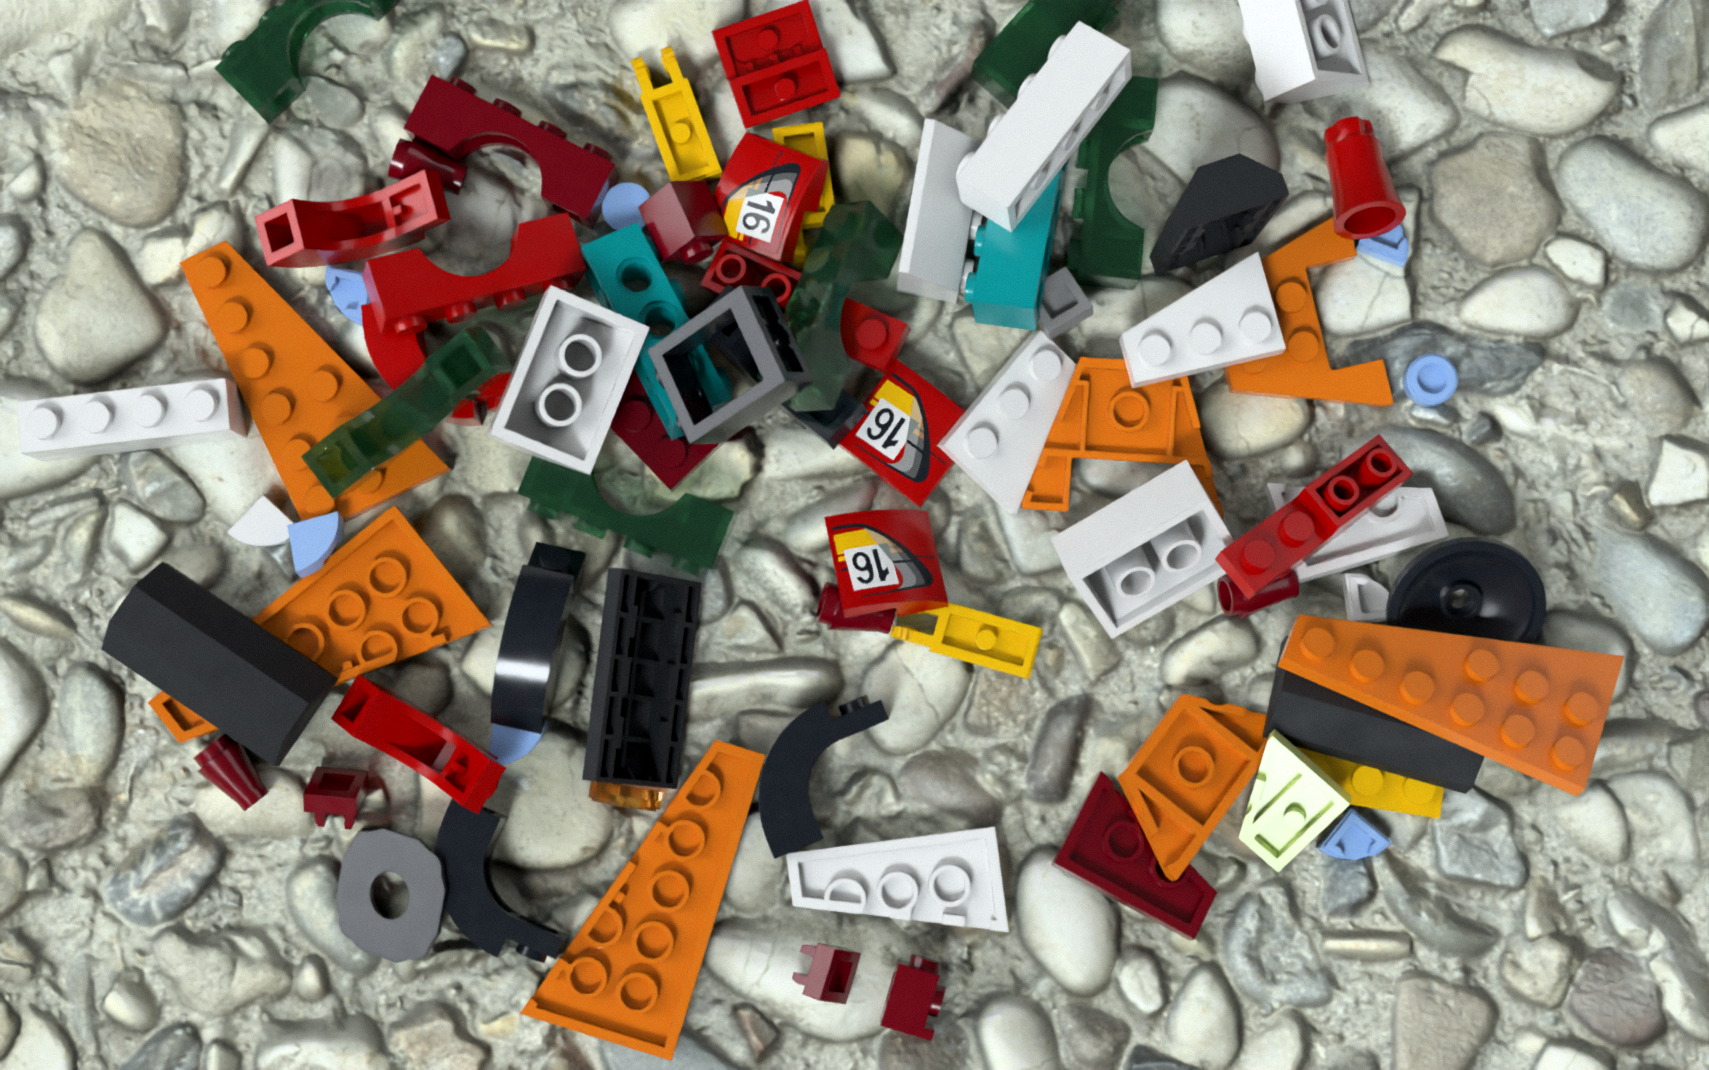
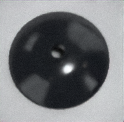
(1499, 600)

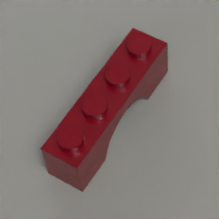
(460, 123)

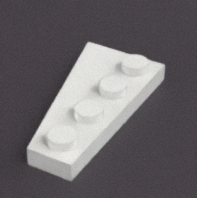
(921, 878)

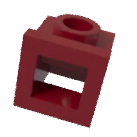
(913, 997)

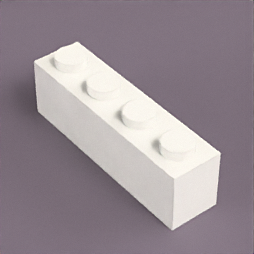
(1043, 125)
(131, 419)

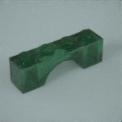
(267, 61)
(1107, 242)
(851, 248)
(409, 413)
(688, 530)

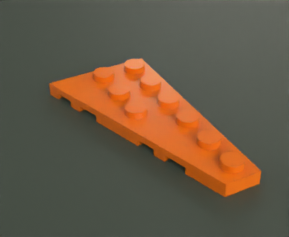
(294, 384)
(361, 612)
(1496, 697)
(646, 939)

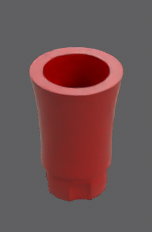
(1360, 181)

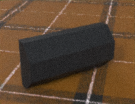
(1219, 212)
(217, 662)
(642, 679)
(1357, 733)

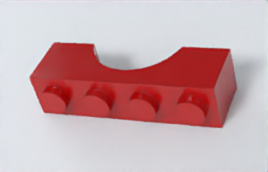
(412, 290)

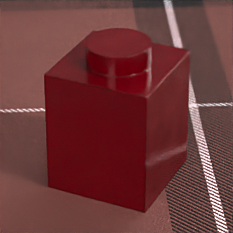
(684, 221)

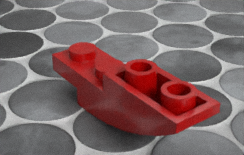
(865, 332)
(1314, 517)

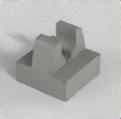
(1063, 304)

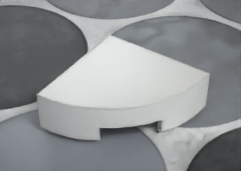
(262, 525)
(1364, 598)

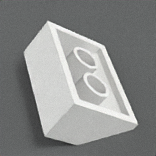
(1303, 48)
(937, 220)
(567, 381)
(1145, 549)

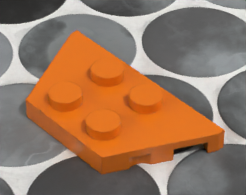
(1191, 775)

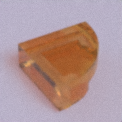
(625, 796)

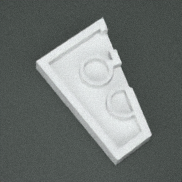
(1207, 329)
(1010, 420)
(1395, 526)

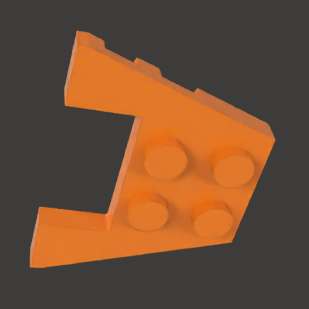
(1304, 365)
(1114, 422)

